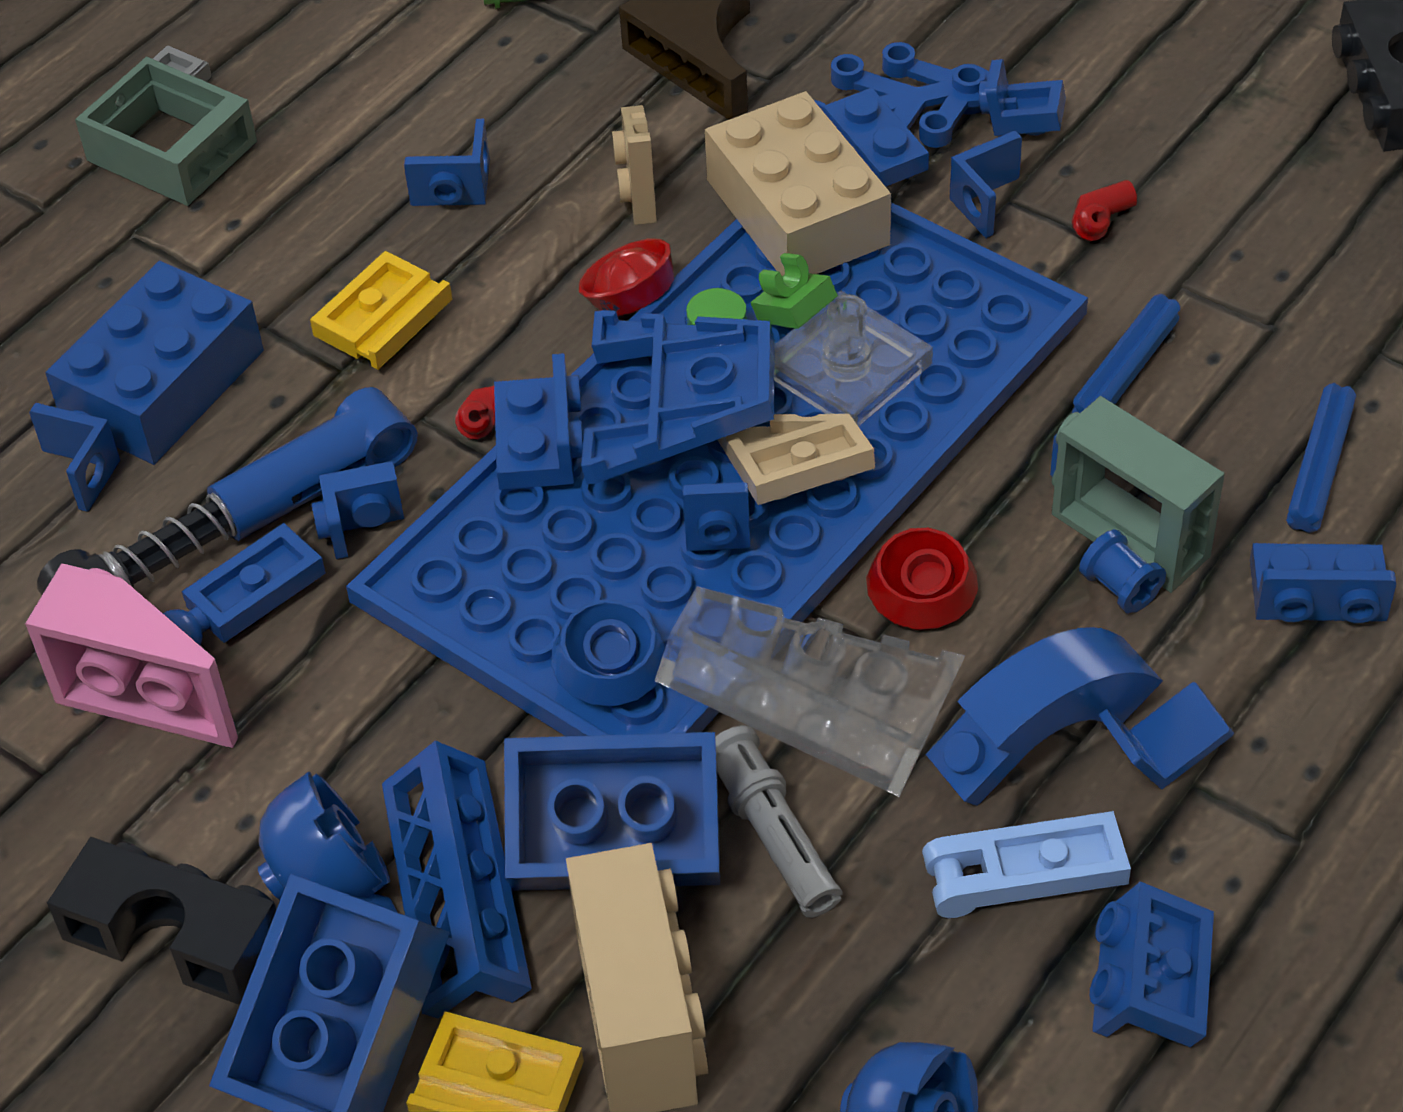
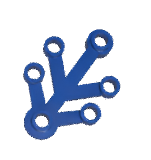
(954, 88)

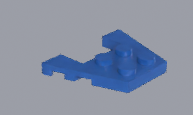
(703, 387)

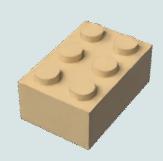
(798, 185)
(637, 980)

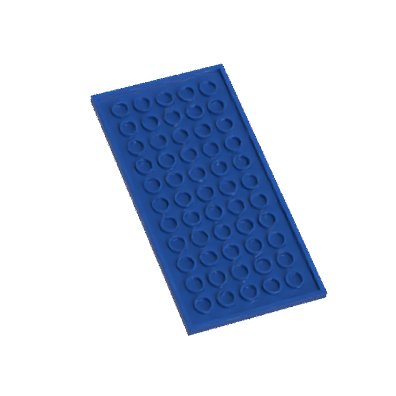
(502, 570)

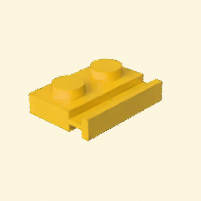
(381, 309)
(494, 1070)

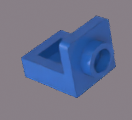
(1023, 106)

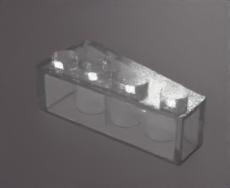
(810, 684)

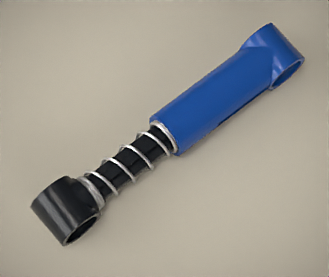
(361, 434)

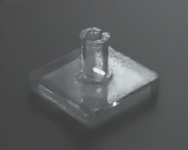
(849, 359)

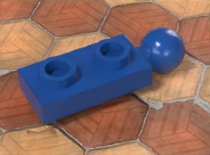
(248, 585)

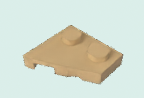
(633, 148)
(798, 454)

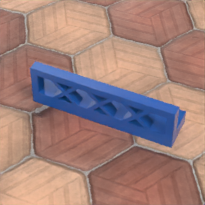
(468, 868)

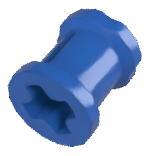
(1122, 571)

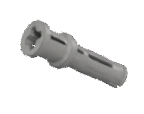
(759, 796)

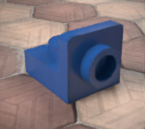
(356, 500)

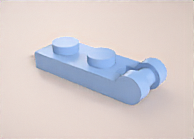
(1026, 862)

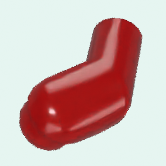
(1095, 208)
(477, 414)

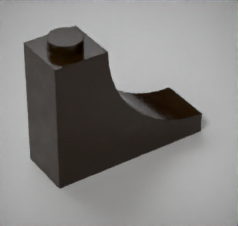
(686, 47)

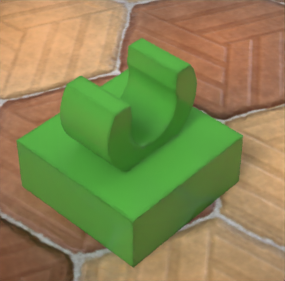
(794, 296)

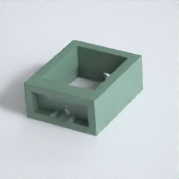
(218, 139)
(1180, 480)

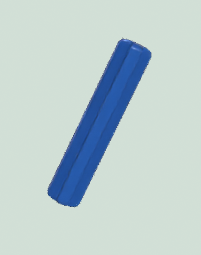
(1130, 352)
(1321, 458)

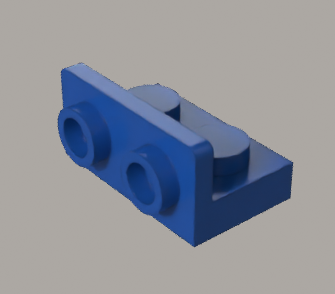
(535, 429)
(1321, 582)
(1153, 965)

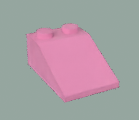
(125, 658)

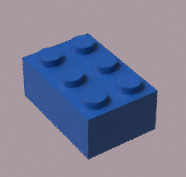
(158, 359)
(609, 795)
(329, 1004)

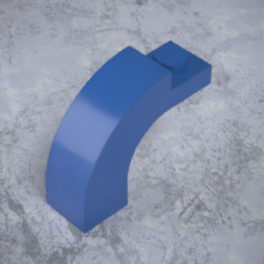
(1035, 695)

